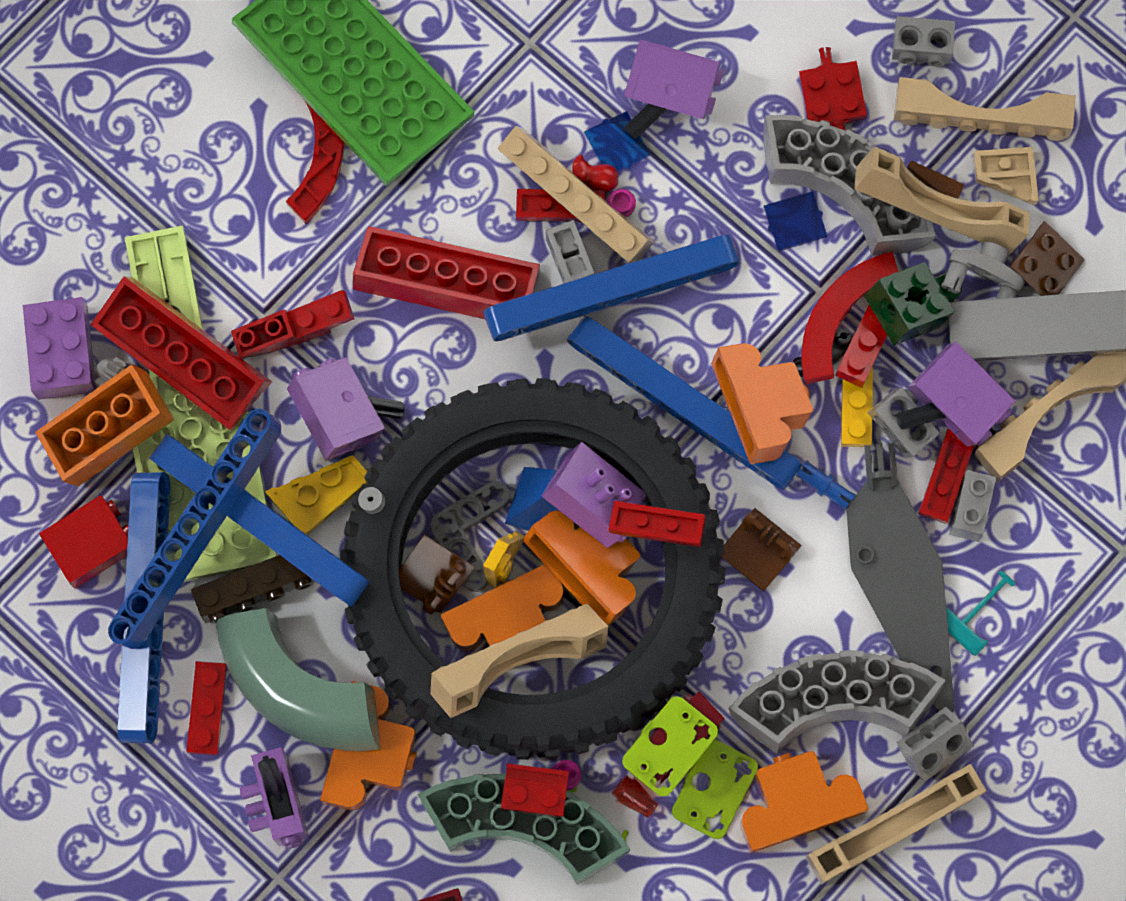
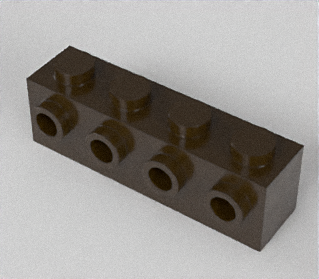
(248, 587)

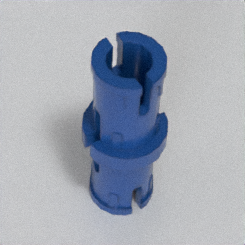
(825, 485)

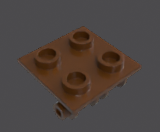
(1047, 261)
(759, 549)
(433, 574)

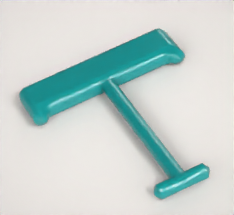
(962, 632)

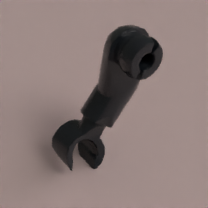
(840, 345)

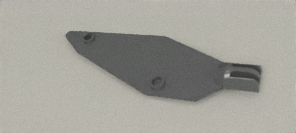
(900, 571)

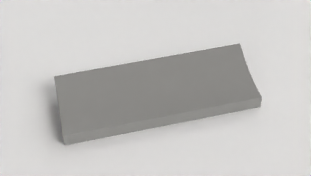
(1040, 325)

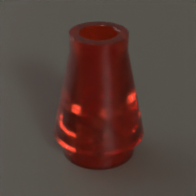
(634, 796)

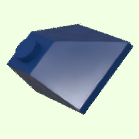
(527, 503)

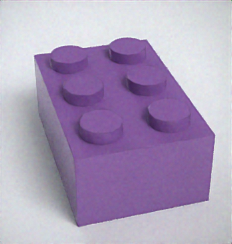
(59, 348)

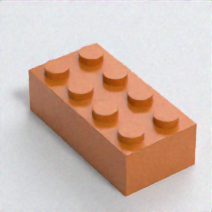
(104, 425)

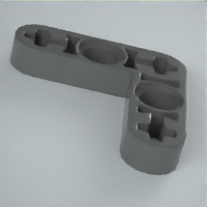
(461, 524)

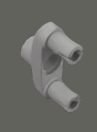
(987, 263)

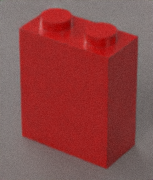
(87, 541)

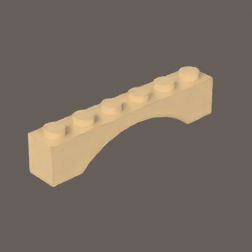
(924, 103)
(890, 181)
(575, 196)
(1007, 448)
(566, 636)
(896, 824)

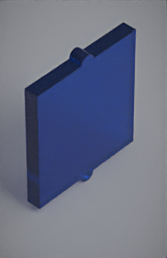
(614, 145)
(795, 221)

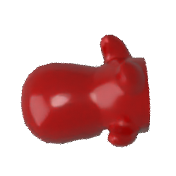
(595, 177)

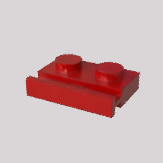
(535, 790)

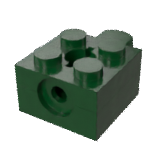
(911, 303)

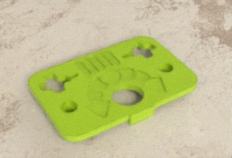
(677, 750)
(721, 794)

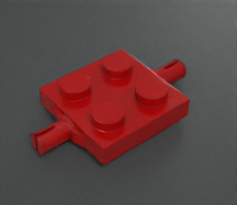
(833, 92)

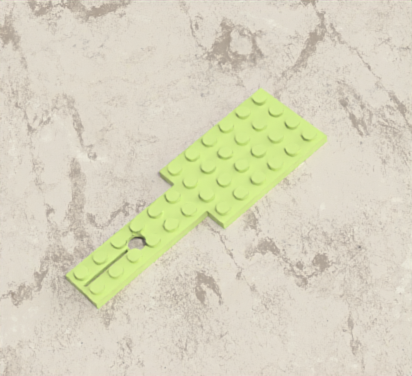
(232, 545)

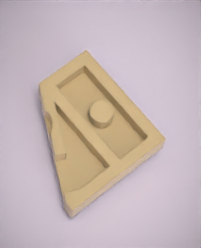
(1008, 172)

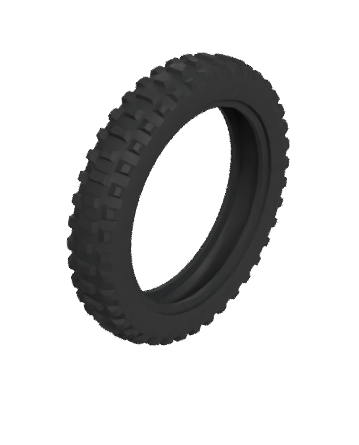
(512, 417)

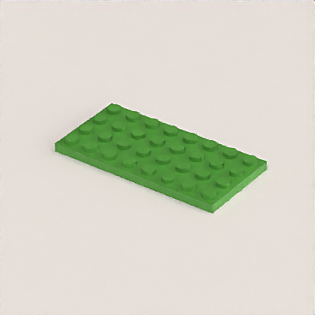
(357, 78)

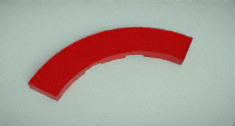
(322, 174)
(832, 310)

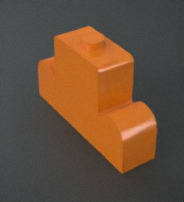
(761, 400)
(585, 564)
(504, 610)
(380, 767)
(798, 801)

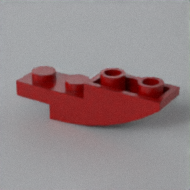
(292, 327)

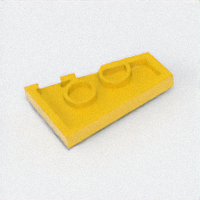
(320, 494)
(499, 562)

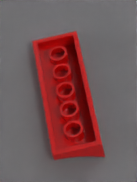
(439, 273)
(180, 352)

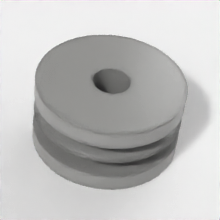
(367, 495)

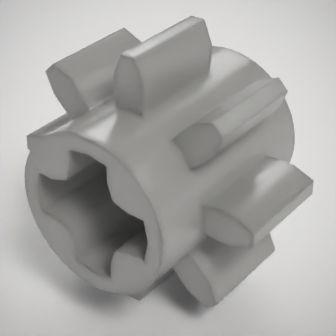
(106, 370)

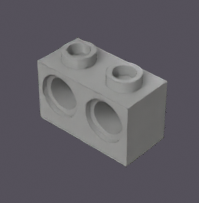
(923, 32)
(568, 252)
(887, 422)
(972, 506)
(935, 744)

